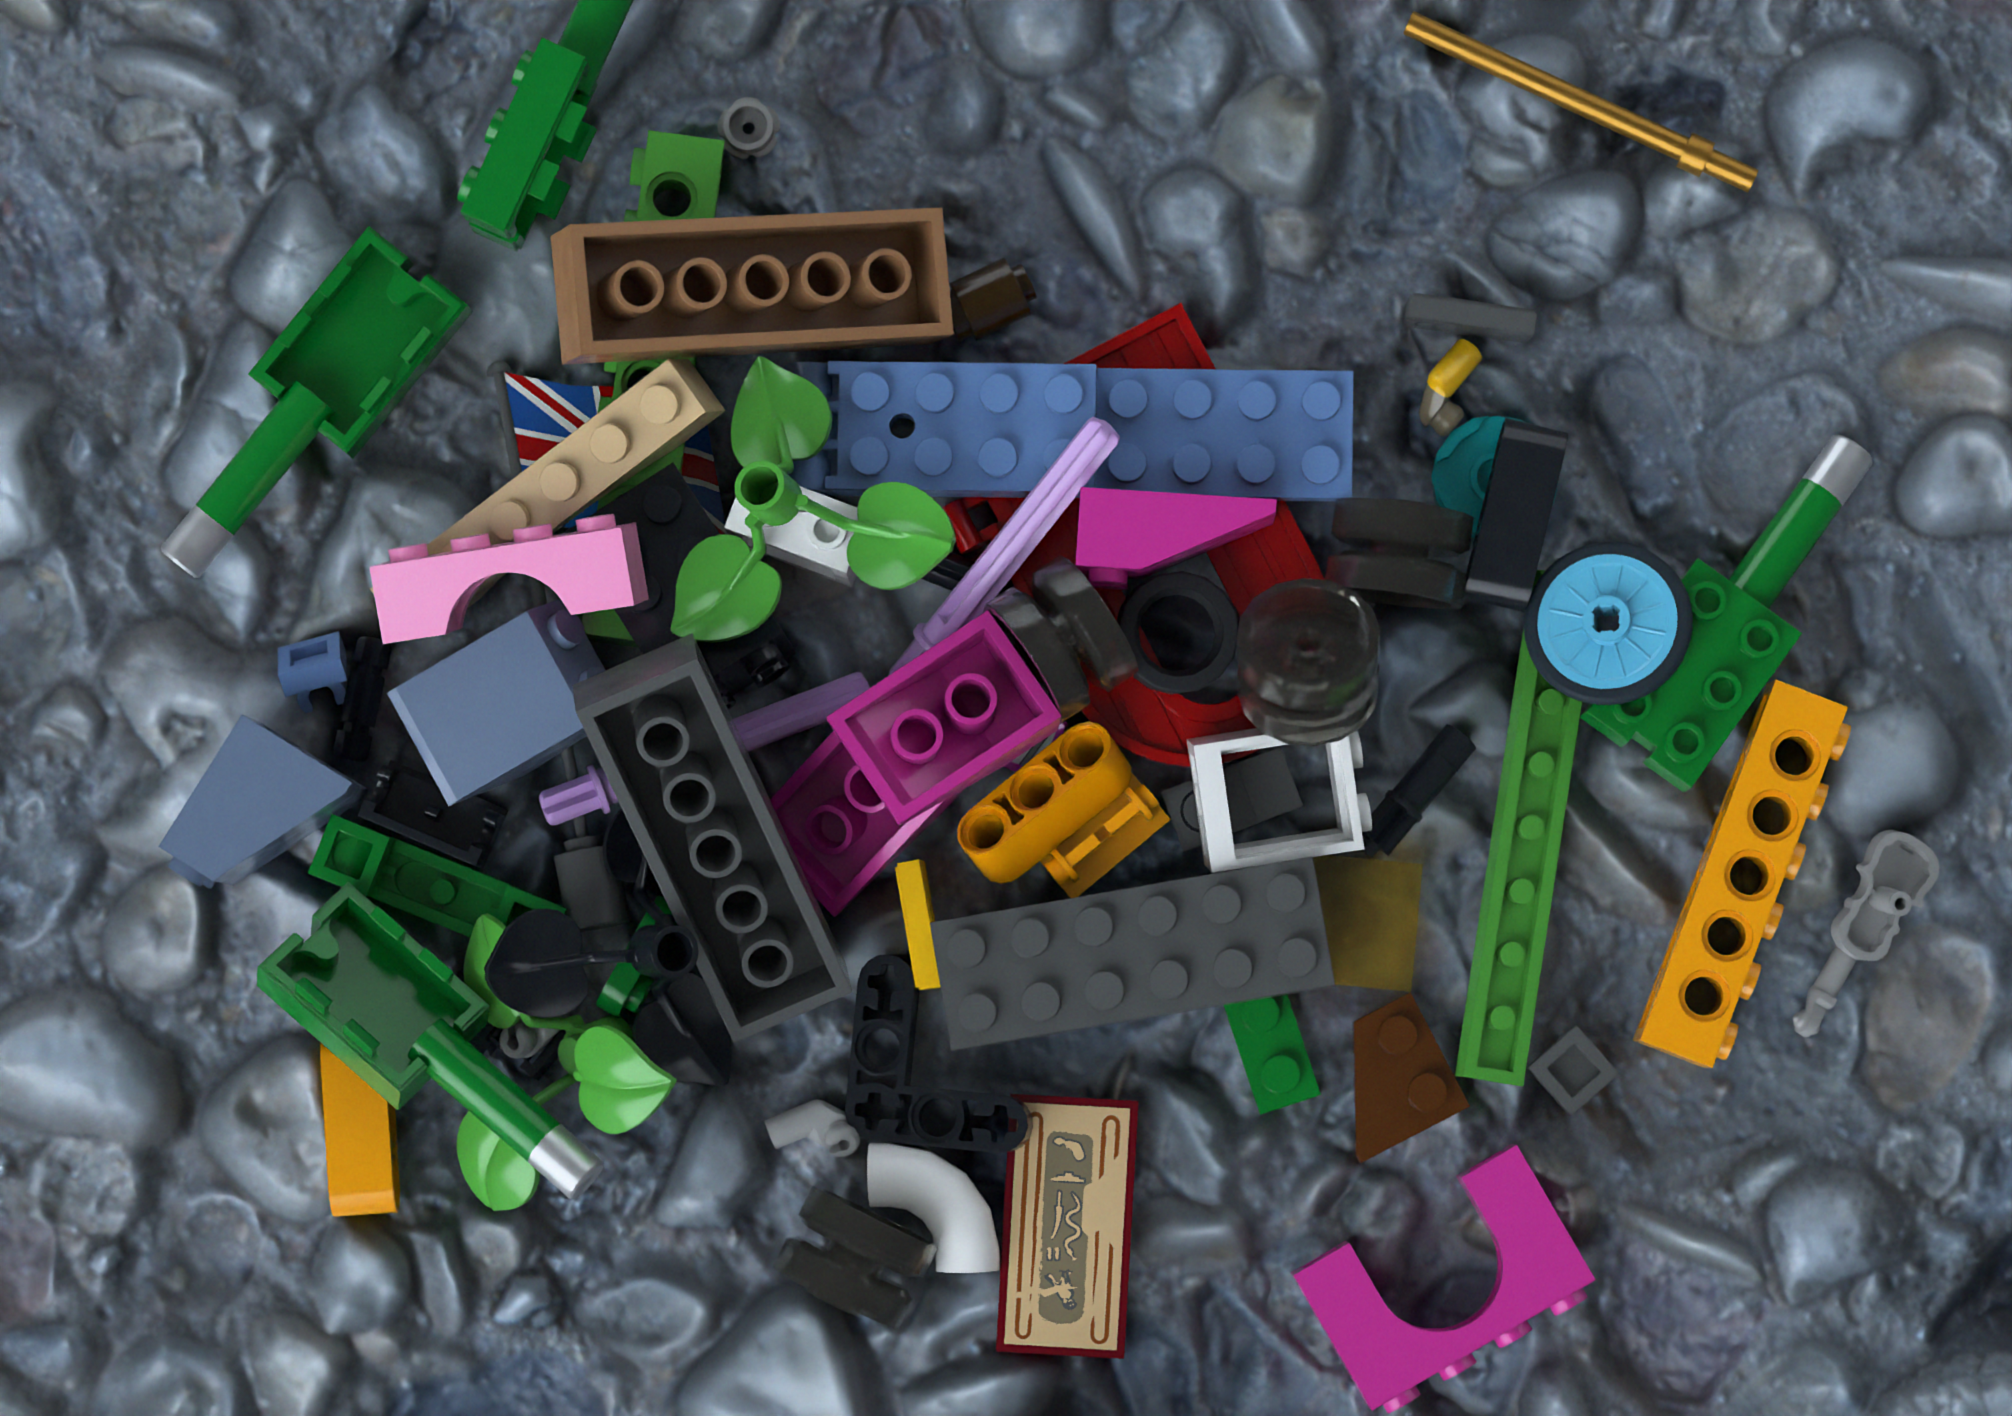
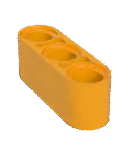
(1015, 808)
(358, 1143)

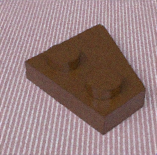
(1398, 1078)

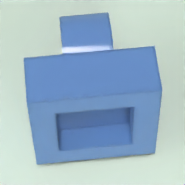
(312, 666)

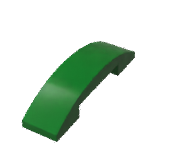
(417, 878)

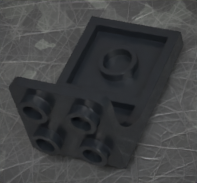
(668, 528)

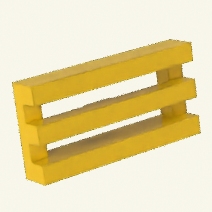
(917, 916)

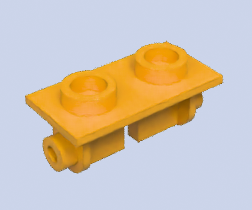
(1105, 839)

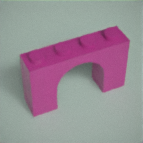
(1534, 1272)

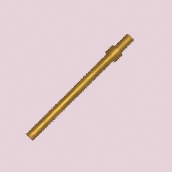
(1692, 153)

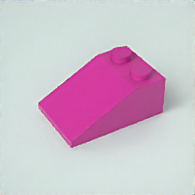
(1148, 531)
(945, 719)
(842, 825)

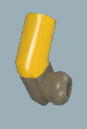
(1443, 382)

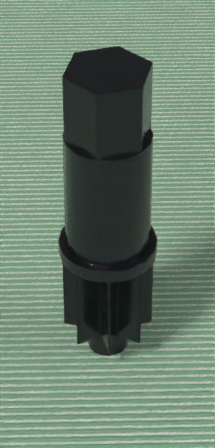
(1416, 791)

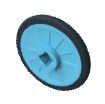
(1608, 664)

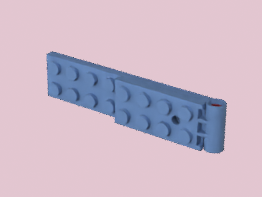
(1007, 423)

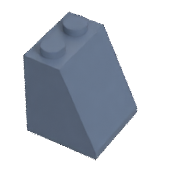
(499, 702)
(254, 806)

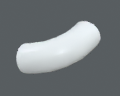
(941, 1198)

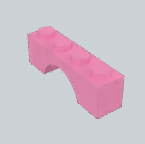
(586, 568)

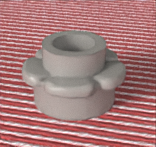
(747, 111)

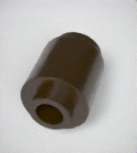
(990, 299)

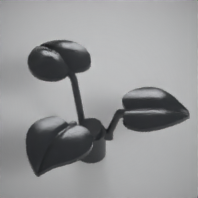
(542, 973)

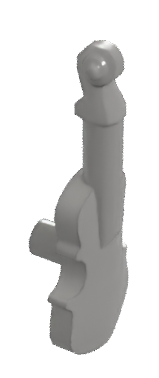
(1893, 879)

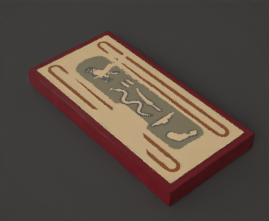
(1068, 1229)

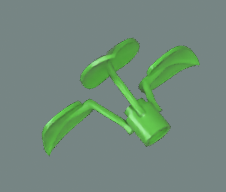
(776, 421)
(615, 1091)

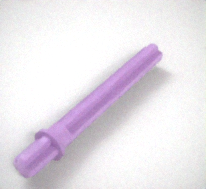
(1017, 537)
(755, 728)

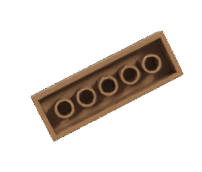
(751, 285)

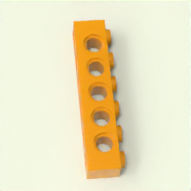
(1781, 715)

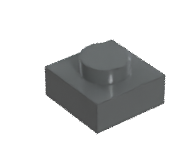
(1572, 1070)

